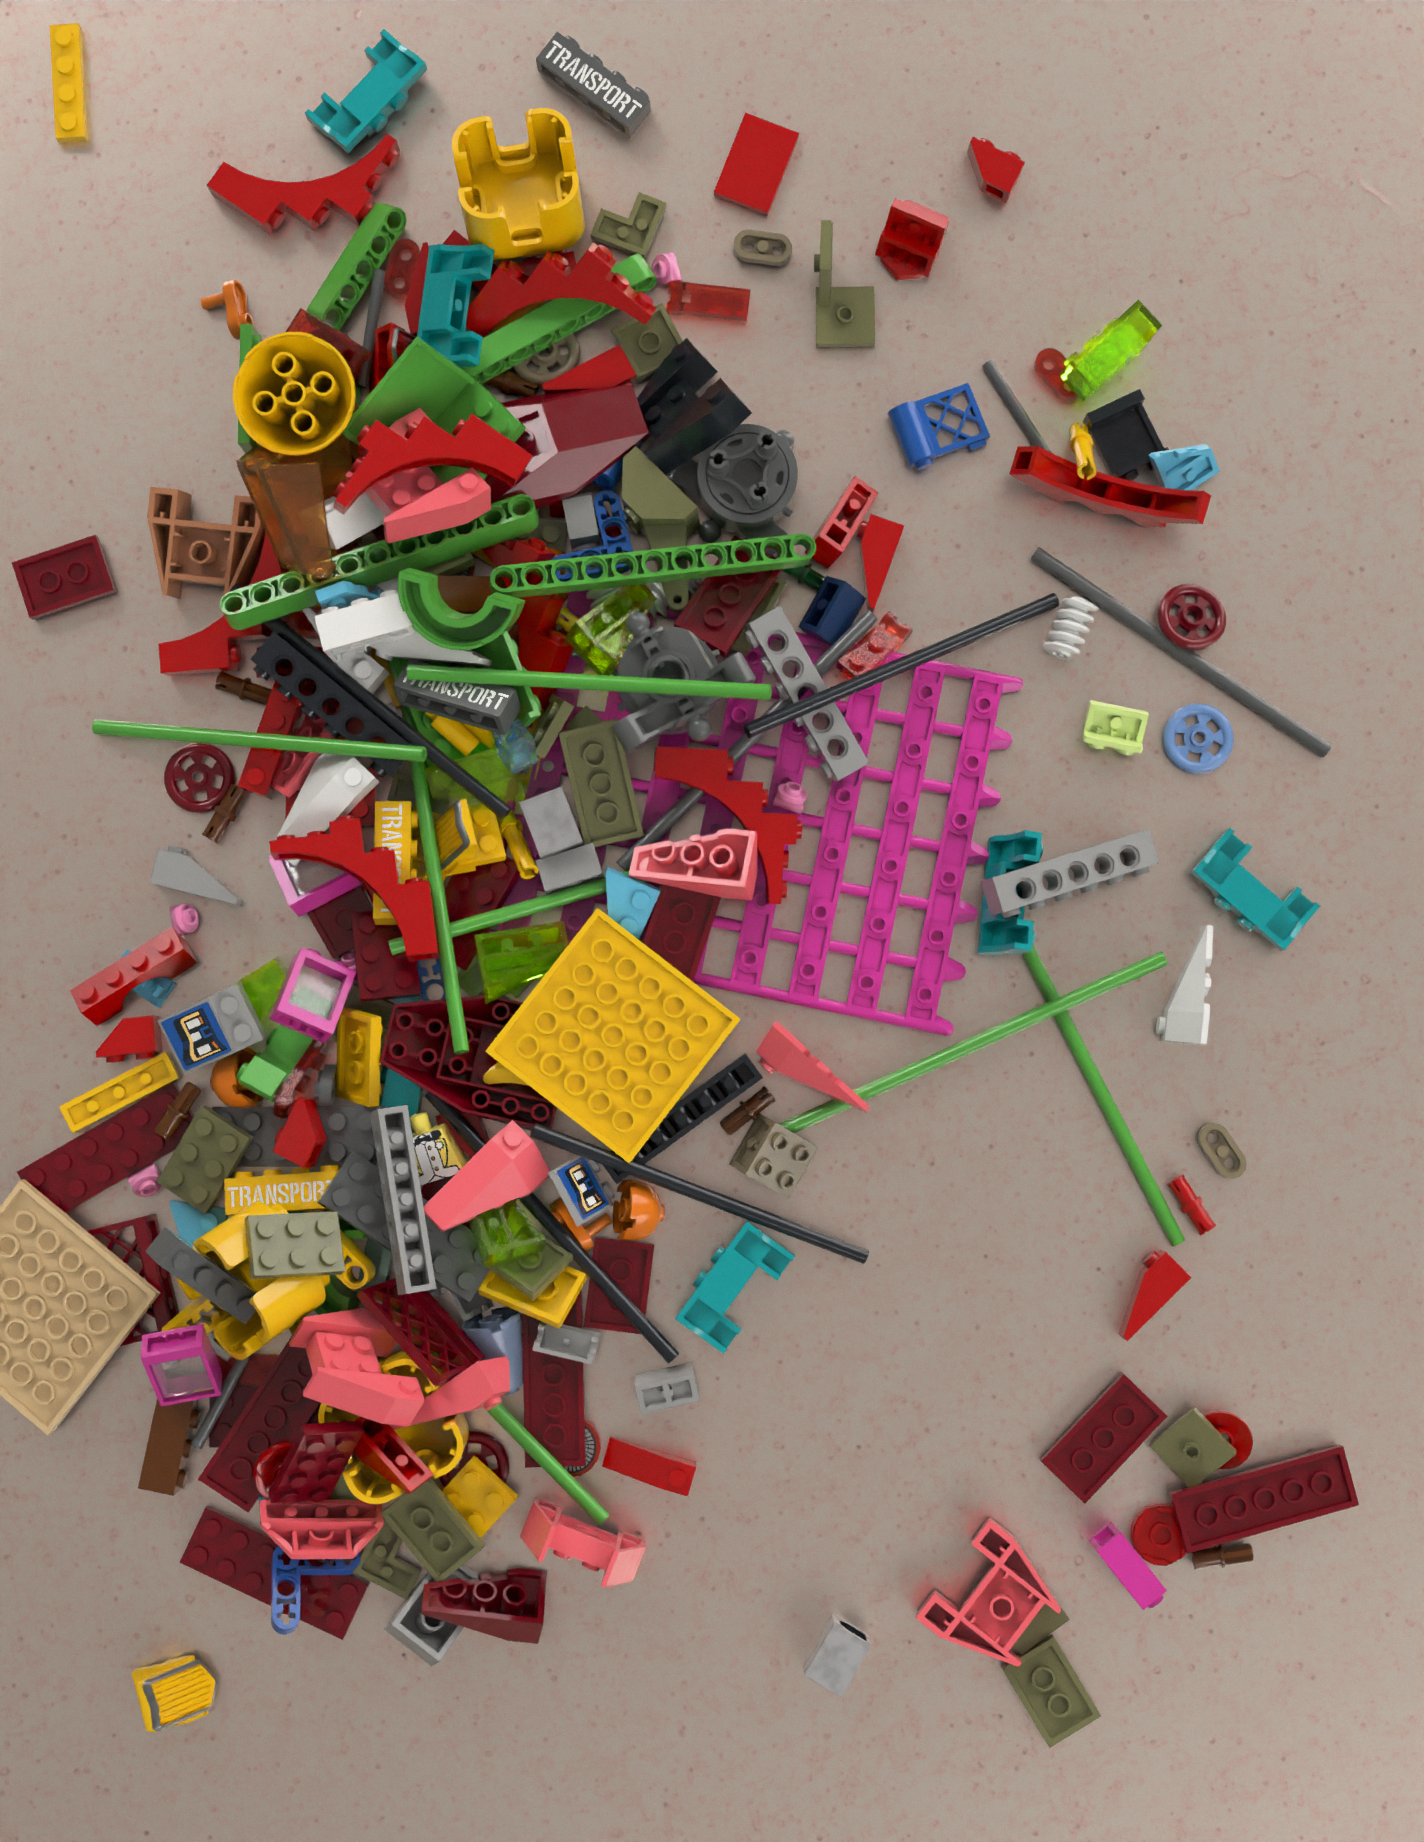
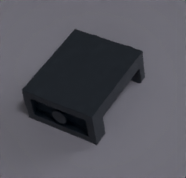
(1124, 436)

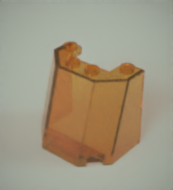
(291, 502)

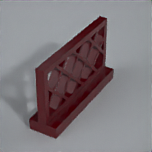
(146, 1231)
(435, 1326)

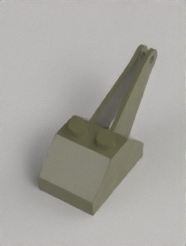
(660, 513)

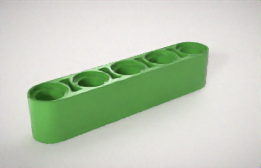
(366, 251)

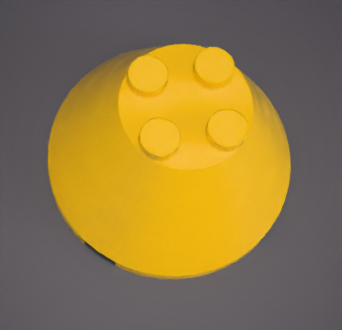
(294, 393)

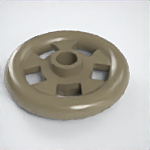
(542, 374)

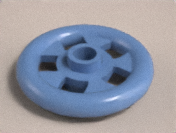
(1179, 754)

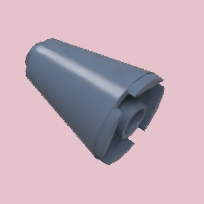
(499, 1337)

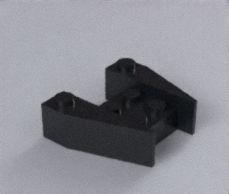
(679, 416)

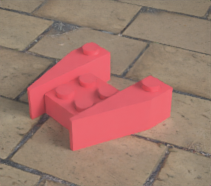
(418, 500)
(346, 1368)
(569, 1537)
(999, 1604)

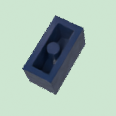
(832, 610)

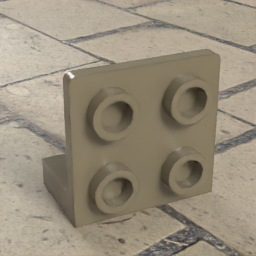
(773, 1155)

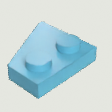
(1184, 466)
(343, 594)
(629, 900)
(192, 1222)

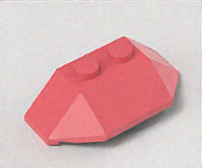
(321, 1528)

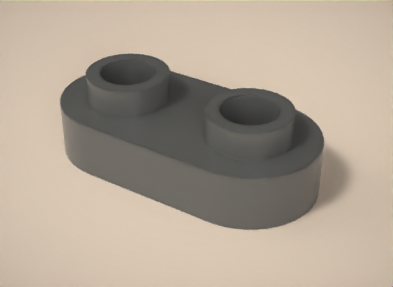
(326, 1085)

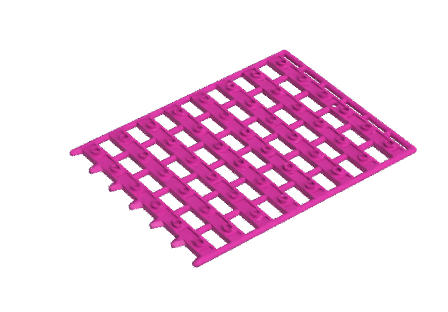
(954, 849)

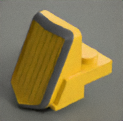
(468, 838)
(174, 1692)

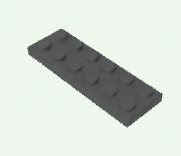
(345, 1129)
(359, 1202)

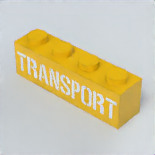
(395, 830)
(292, 1191)

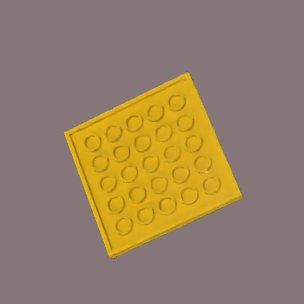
(613, 1035)

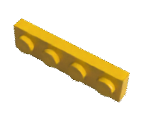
(68, 82)
(120, 1092)

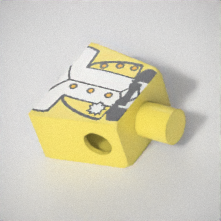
(435, 1150)

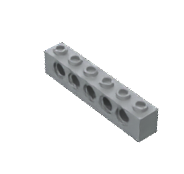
(776, 623)
(1001, 889)
(402, 1200)

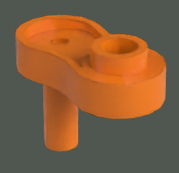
(236, 306)
(580, 1233)

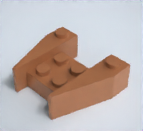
(202, 549)

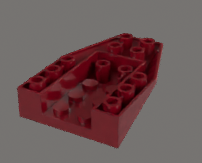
(571, 440)
(423, 1052)

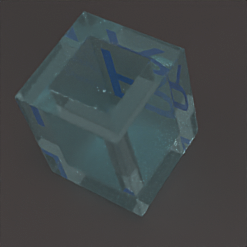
(516, 748)

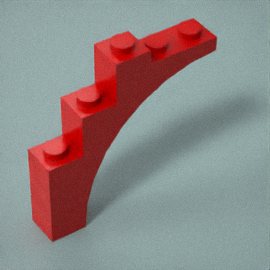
(346, 191)
(551, 279)
(429, 445)
(1108, 494)
(539, 644)
(216, 645)
(744, 799)
(378, 870)

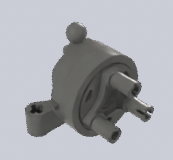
(742, 483)
(670, 655)

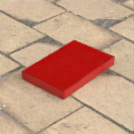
(756, 164)

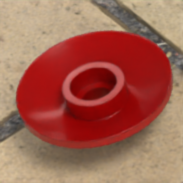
(1238, 1433)

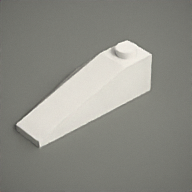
(421, 649)
(328, 792)
(1185, 1013)

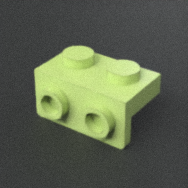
(1114, 727)

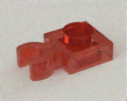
(307, 1600)

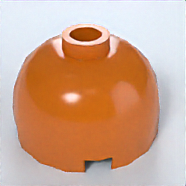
(227, 1086)
(637, 1212)

